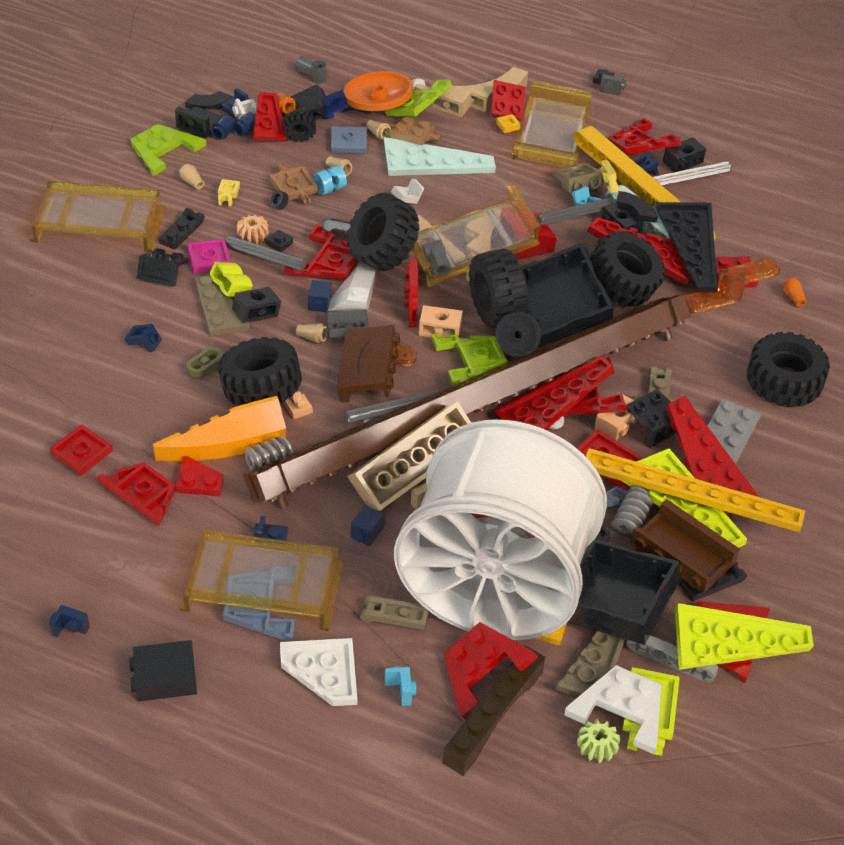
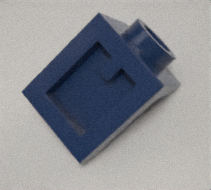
(227, 106)
(647, 163)
(144, 334)
(270, 531)
(70, 619)

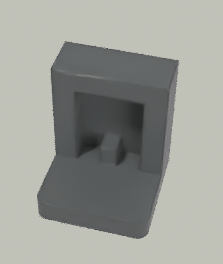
(612, 84)

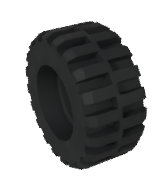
(383, 232)
(627, 268)
(497, 285)
(260, 371)
(785, 386)

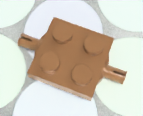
(413, 131)
(294, 182)

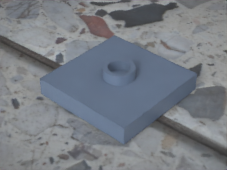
(349, 140)

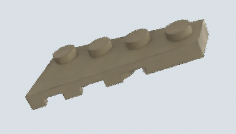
(218, 308)
(592, 664)

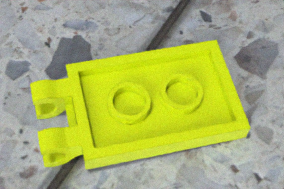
(667, 711)

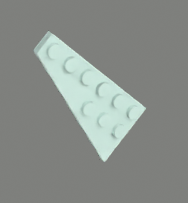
(425, 159)

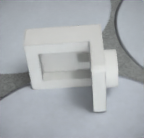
(241, 108)
(409, 194)

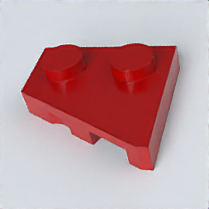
(198, 479)

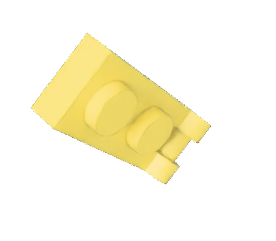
(609, 176)

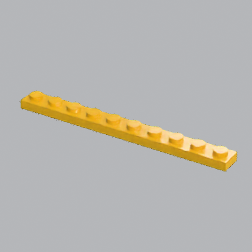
(697, 490)

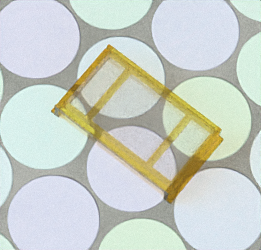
(550, 122)
(100, 211)
(494, 227)
(264, 575)

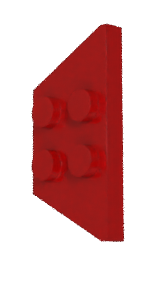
(411, 288)
(142, 490)

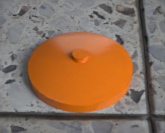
(378, 91)

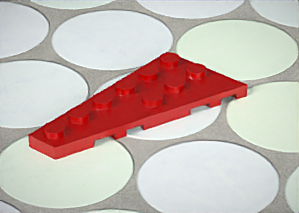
(672, 263)
(554, 399)
(702, 451)

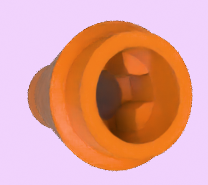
(285, 103)
(794, 290)

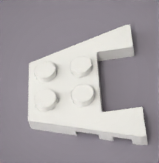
(626, 696)

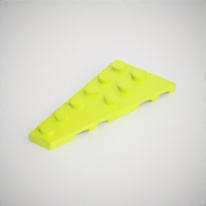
(709, 516)
(725, 637)

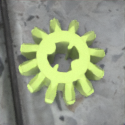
(598, 741)

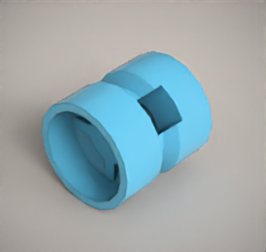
(330, 180)

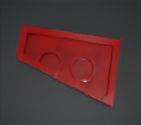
(268, 119)

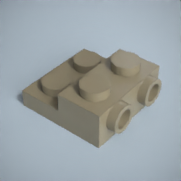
(578, 176)

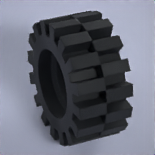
(296, 118)

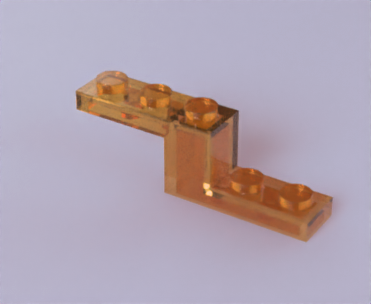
(731, 285)

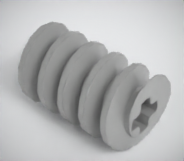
(267, 452)
(632, 510)

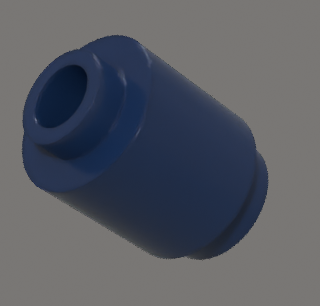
(244, 124)
(222, 127)

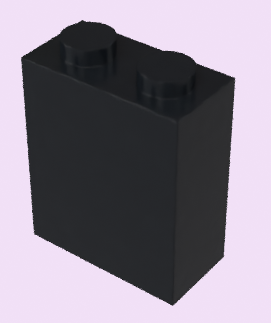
(163, 671)

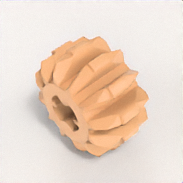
(252, 229)

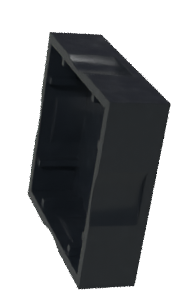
(565, 294)
(624, 590)

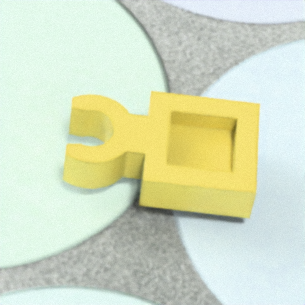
(227, 190)

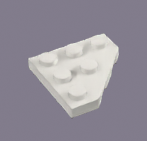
(323, 668)

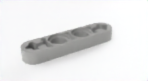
(670, 658)

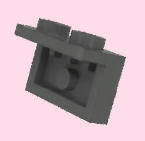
(343, 320)

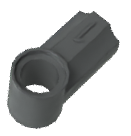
(315, 69)
(437, 257)

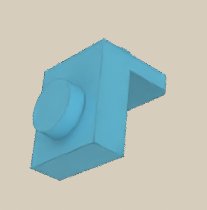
(583, 196)
(401, 676)

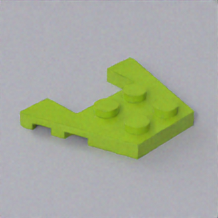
(420, 100)
(159, 141)
(477, 353)

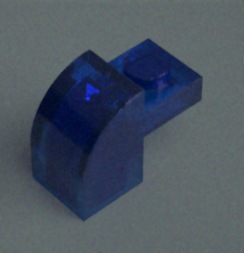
(333, 103)

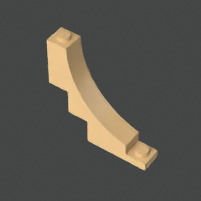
(479, 96)

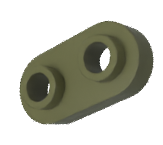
(204, 362)

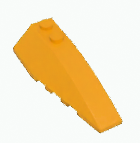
(225, 435)

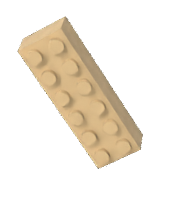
(406, 460)

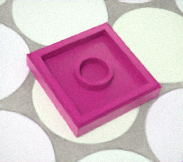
(205, 253)

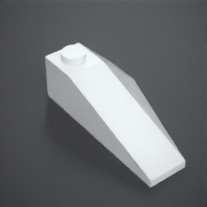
(355, 290)

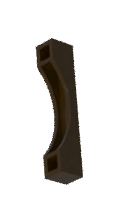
(474, 732)

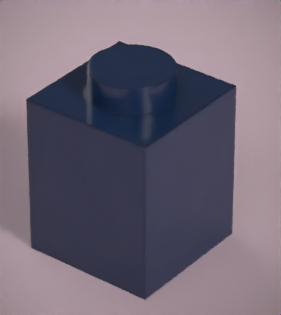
(319, 295)
(367, 525)

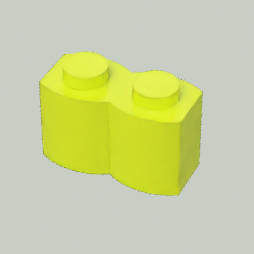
(230, 278)

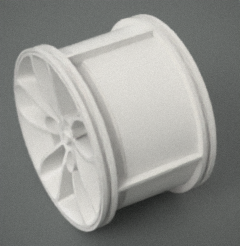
(488, 566)

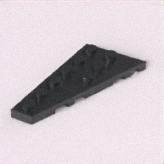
(693, 238)

